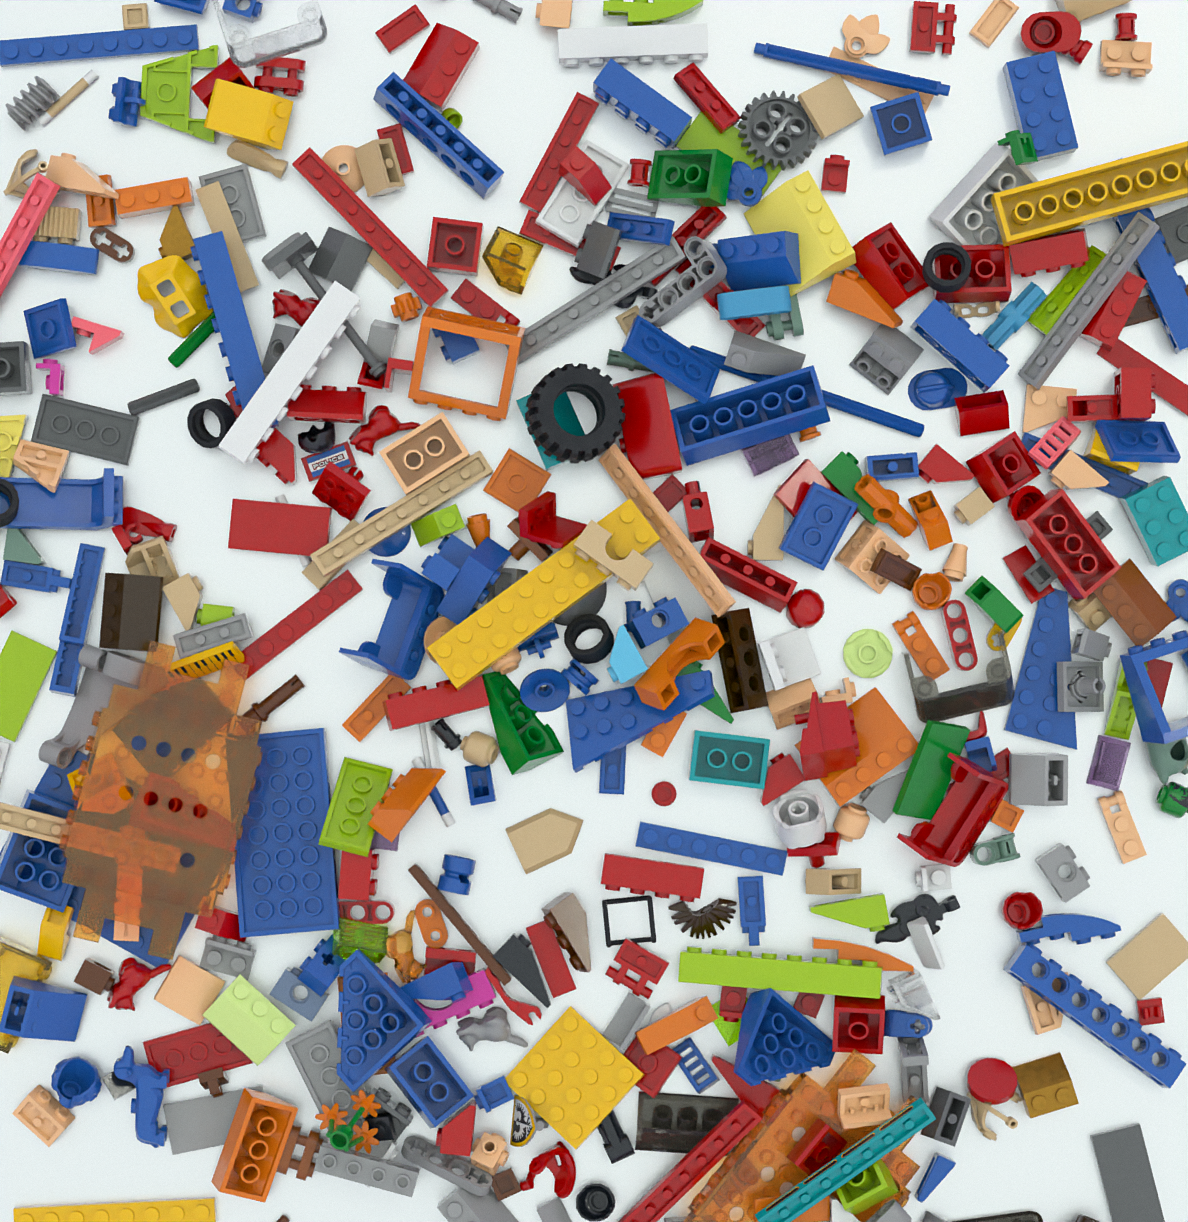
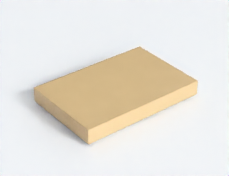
(1150, 956)

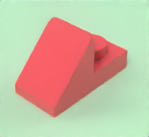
(102, 337)

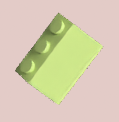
(248, 1020)

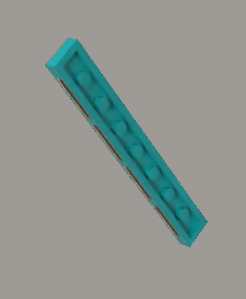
(848, 1164)

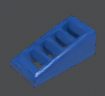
(701, 1061)
(935, 1173)

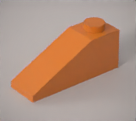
(861, 298)
(676, 1025)

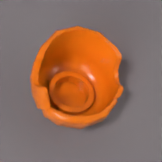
(931, 591)

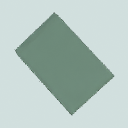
(20, 549)

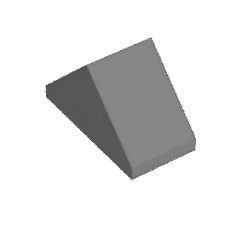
(382, 339)

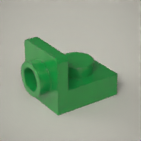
(1021, 147)

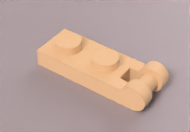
(1122, 827)

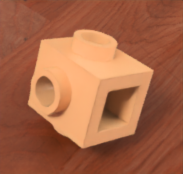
(489, 1152)

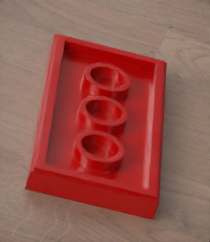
(278, 527)
(193, 1053)

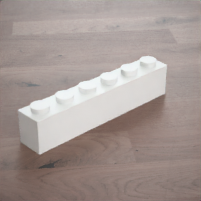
(632, 44)

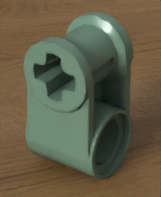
(999, 850)

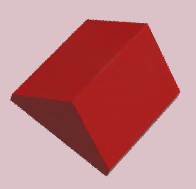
(816, 1147)

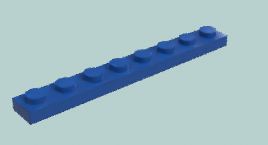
(99, 45)

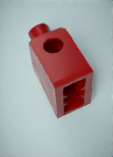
(698, 521)

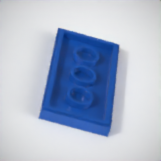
(670, 359)

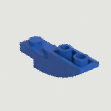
(1077, 926)

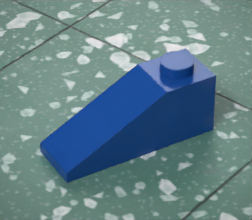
(442, 984)

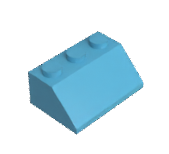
(625, 658)

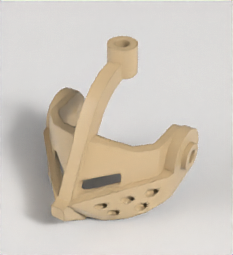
(16, 183)
(979, 1112)

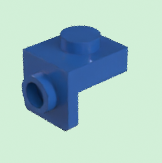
(493, 1094)

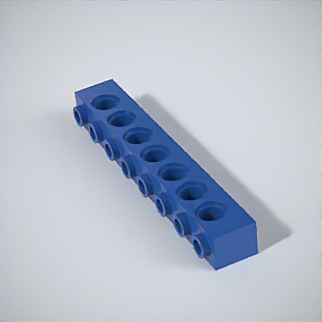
(1170, 1060)

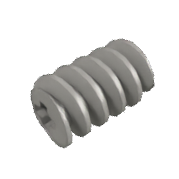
(31, 102)

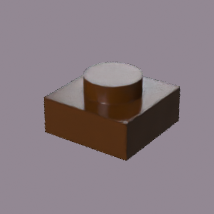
(505, 1184)

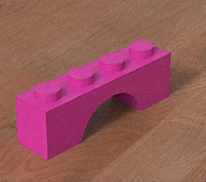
(480, 996)

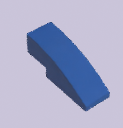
(60, 257)

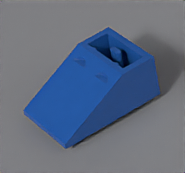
(42, 1011)

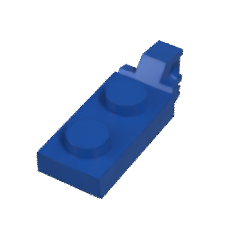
(33, 577)
(752, 907)

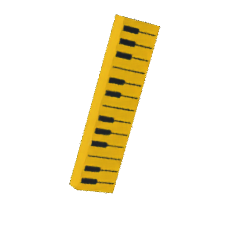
(207, 661)

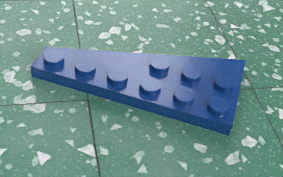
(1035, 694)
(618, 716)

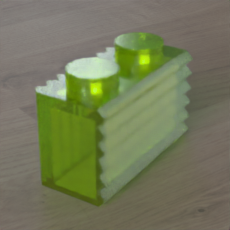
(359, 935)

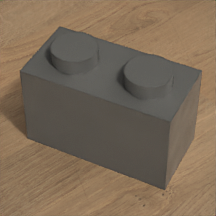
(949, 1113)

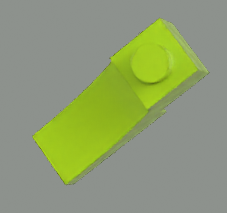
(1121, 712)

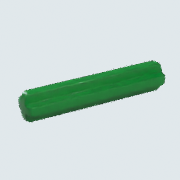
(192, 342)

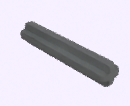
(164, 396)

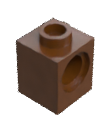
(95, 976)

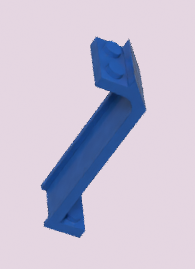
(74, 505)

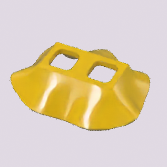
(187, 289)

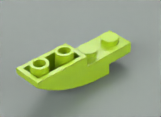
(644, 13)

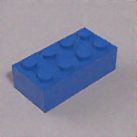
(641, 104)
(1041, 104)
(960, 345)

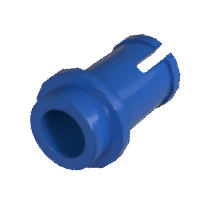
(631, 608)

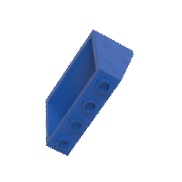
(1146, 705)

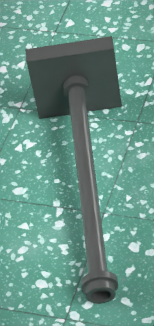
(293, 257)

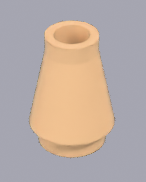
(956, 564)

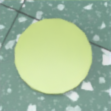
(867, 653)

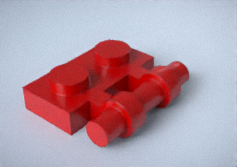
(924, 27)
(640, 961)

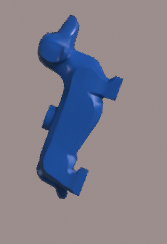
(148, 1099)

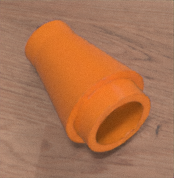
(478, 527)

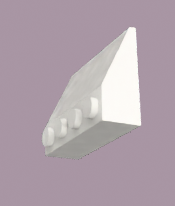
(968, 211)

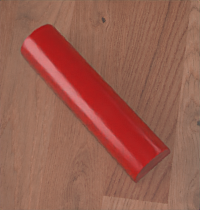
(700, 224)

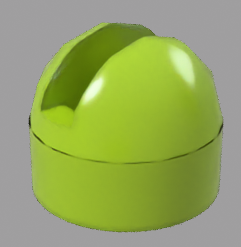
(452, 116)

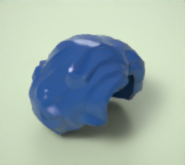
(76, 1081)

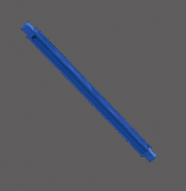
(853, 69)

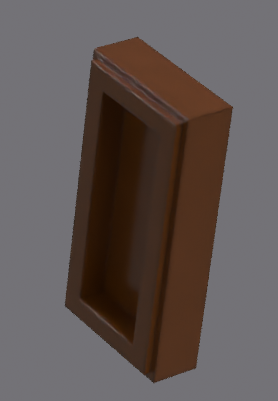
(895, 569)

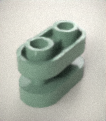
(776, 327)

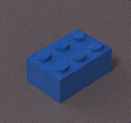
(429, 1082)

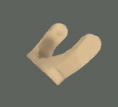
(993, 307)

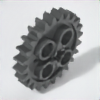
(759, 117)

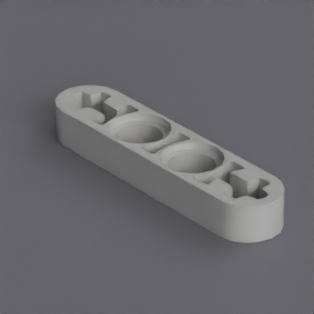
(445, 1168)

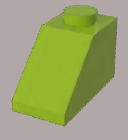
(438, 525)

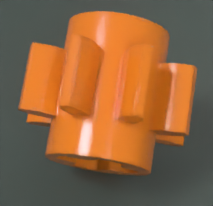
(406, 307)

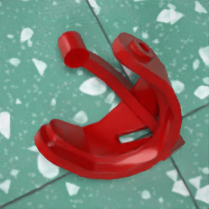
(564, 1174)

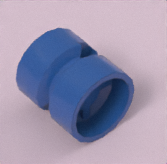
(456, 874)

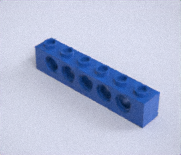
(438, 135)

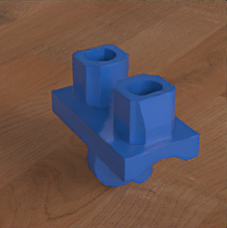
(126, 102)
(540, 640)

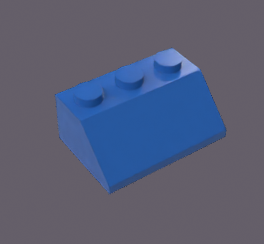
(761, 260)

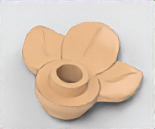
(866, 34)

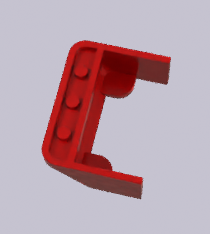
(960, 816)

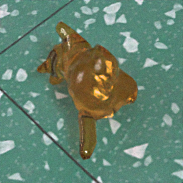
(400, 948)

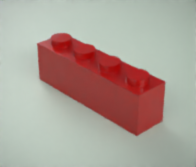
(748, 575)
(433, 703)
(653, 876)

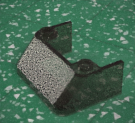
(941, 706)

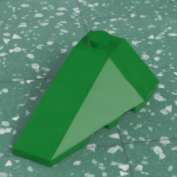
(519, 732)

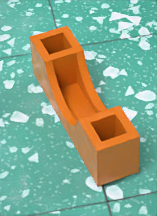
(695, 643)

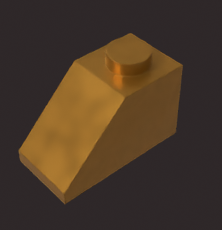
(176, 236)

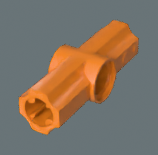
(886, 506)

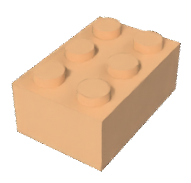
(424, 453)

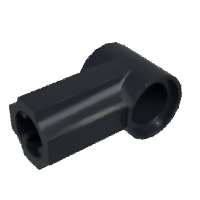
(615, 1141)

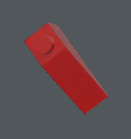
(757, 1095)

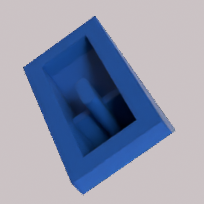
(480, 784)

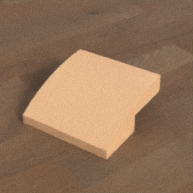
(189, 989)

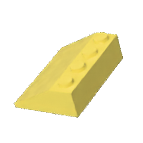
(801, 209)

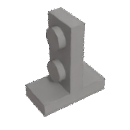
(913, 1068)

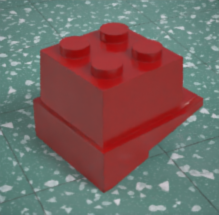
(829, 740)

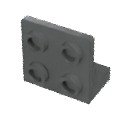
(400, 1112)

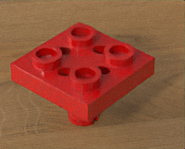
(341, 490)

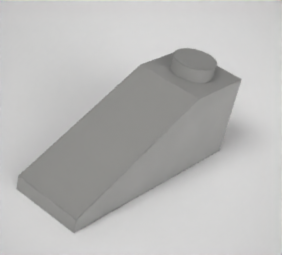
(761, 356)
(882, 796)

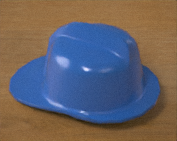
(937, 388)

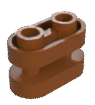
(305, 1166)

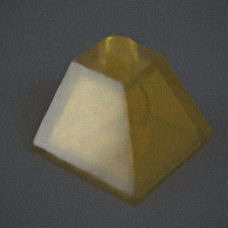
(511, 259)

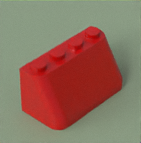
(648, 427)

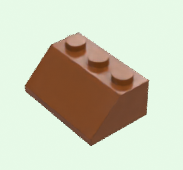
(1134, 604)

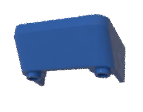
(410, 612)

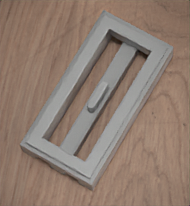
(622, 192)

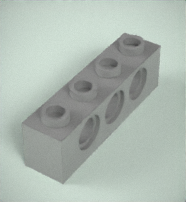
(367, 1170)

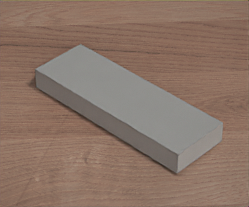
(212, 635)

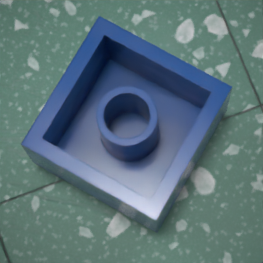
(901, 123)

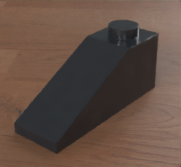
(520, 961)

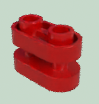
(289, 86)

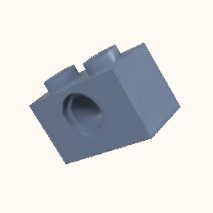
(284, 992)

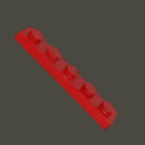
(562, 144)

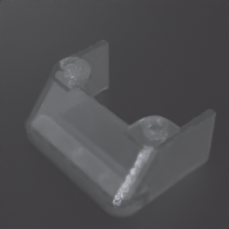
(253, 51)

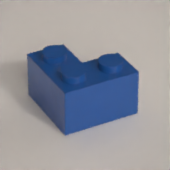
(446, 564)

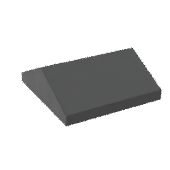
(340, 258)

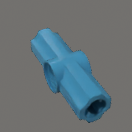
(1014, 315)

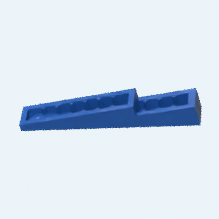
(77, 619)

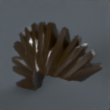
(703, 919)

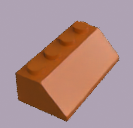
(254, 1145)

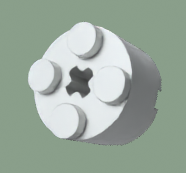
(800, 819)

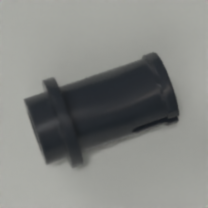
(446, 734)

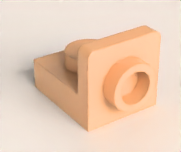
(834, 695)

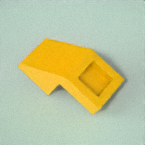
(53, 932)

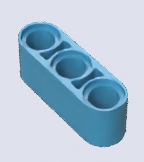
(754, 303)

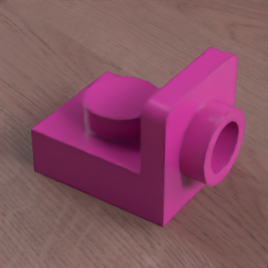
(55, 380)

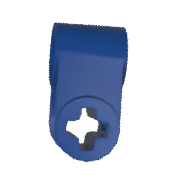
(901, 1024)

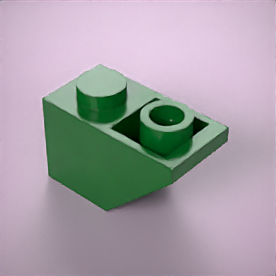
(993, 604)

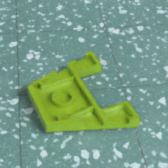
(168, 91)

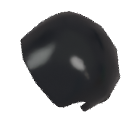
(317, 439)
(595, 1202)

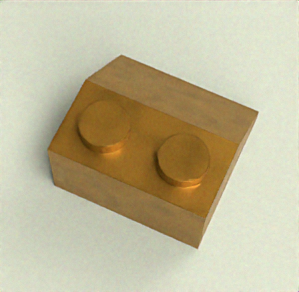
(1045, 1085)

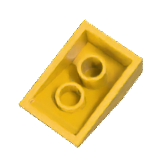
(248, 115)

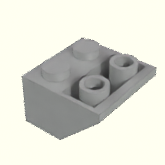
(886, 357)
(1038, 779)

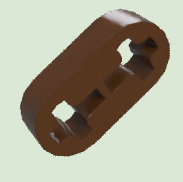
(115, 240)

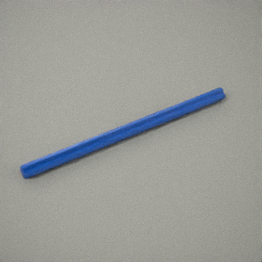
(832, 400)

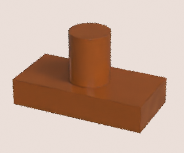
(523, 545)

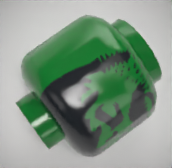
(1173, 799)

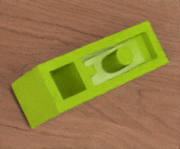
(861, 911)

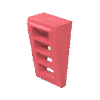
(1065, 431)

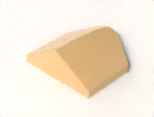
(152, 559)

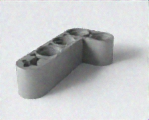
(659, 309)

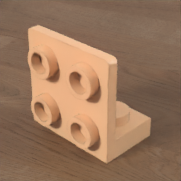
(862, 551)

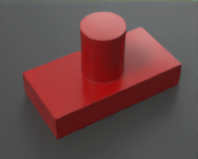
(817, 851)

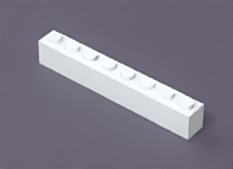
(289, 373)

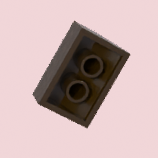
(130, 611)

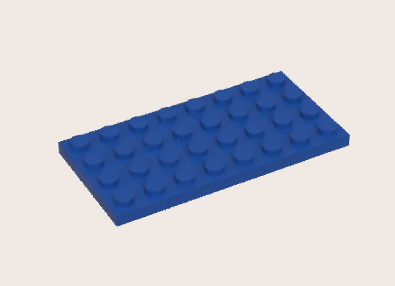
(280, 869)

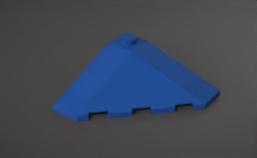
(375, 1020)
(777, 1040)

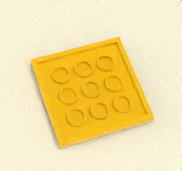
(573, 1077)

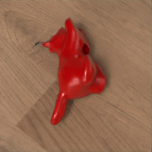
(290, 304)
(380, 425)
(132, 978)

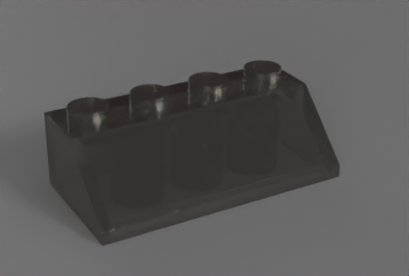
(678, 1120)

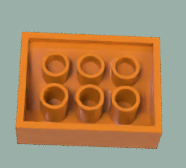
(882, 746)

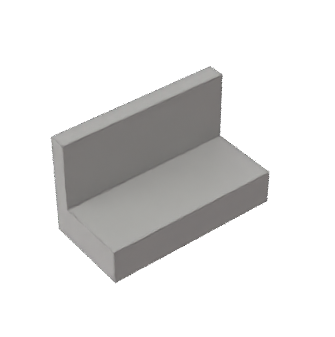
(626, 1020)

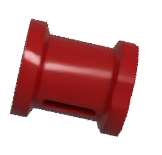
(1126, 27)
(639, 172)

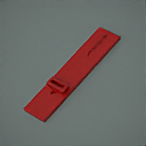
(1167, 385)

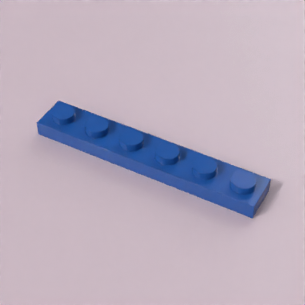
(711, 848)

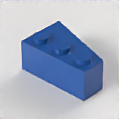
(473, 581)

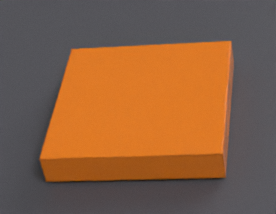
(516, 481)

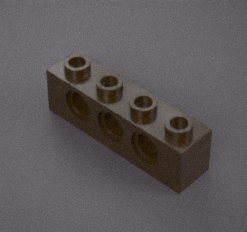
(740, 661)

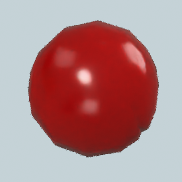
(805, 608)
(1022, 910)

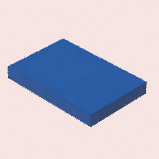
(1137, 441)
(818, 526)

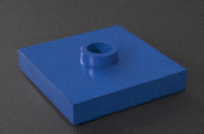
(50, 328)

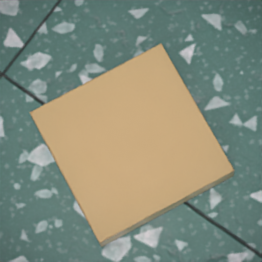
(830, 106)

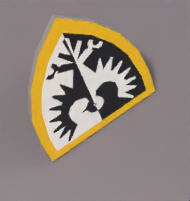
(524, 1123)

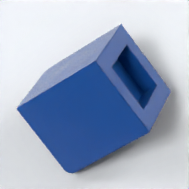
(981, 753)

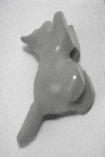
(491, 1027)

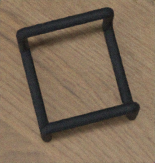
(648, 898)

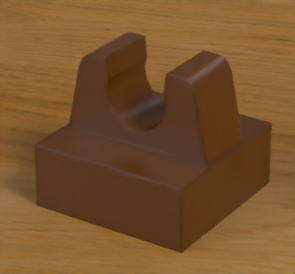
(213, 1081)

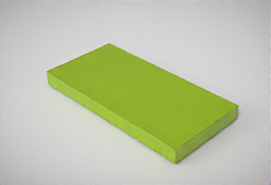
(705, 136)
(22, 674)
(354, 796)

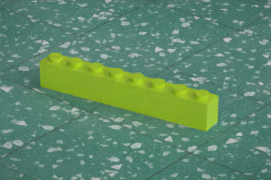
(779, 973)

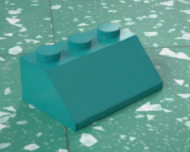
(565, 417)

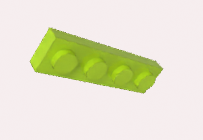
(1058, 300)

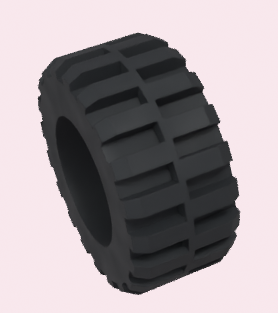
(597, 390)

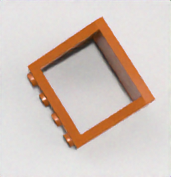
(476, 328)

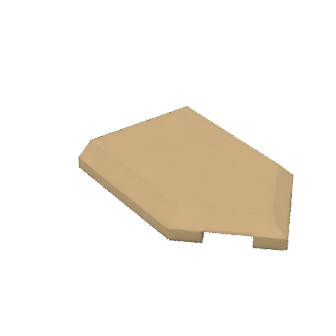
(544, 838)

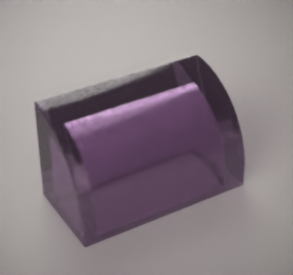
(1108, 763)

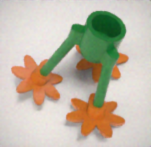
(342, 1136)

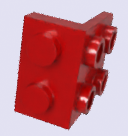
(541, 524)

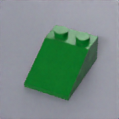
(690, 177)

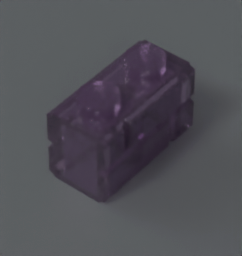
(769, 454)

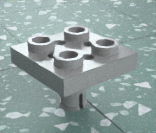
(1083, 687)

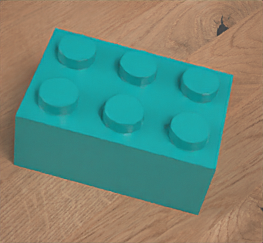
(1158, 520)
(729, 759)

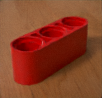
(967, 645)
(370, 908)

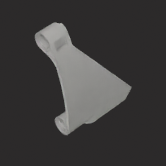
(101, 672)

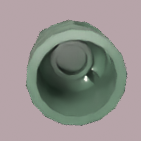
(1168, 758)

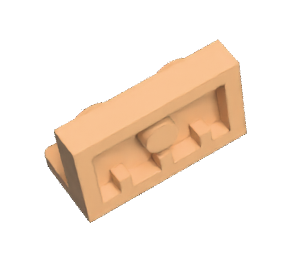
(1125, 57)
(43, 1115)

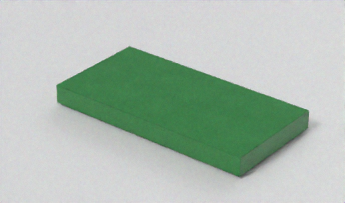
(930, 770)

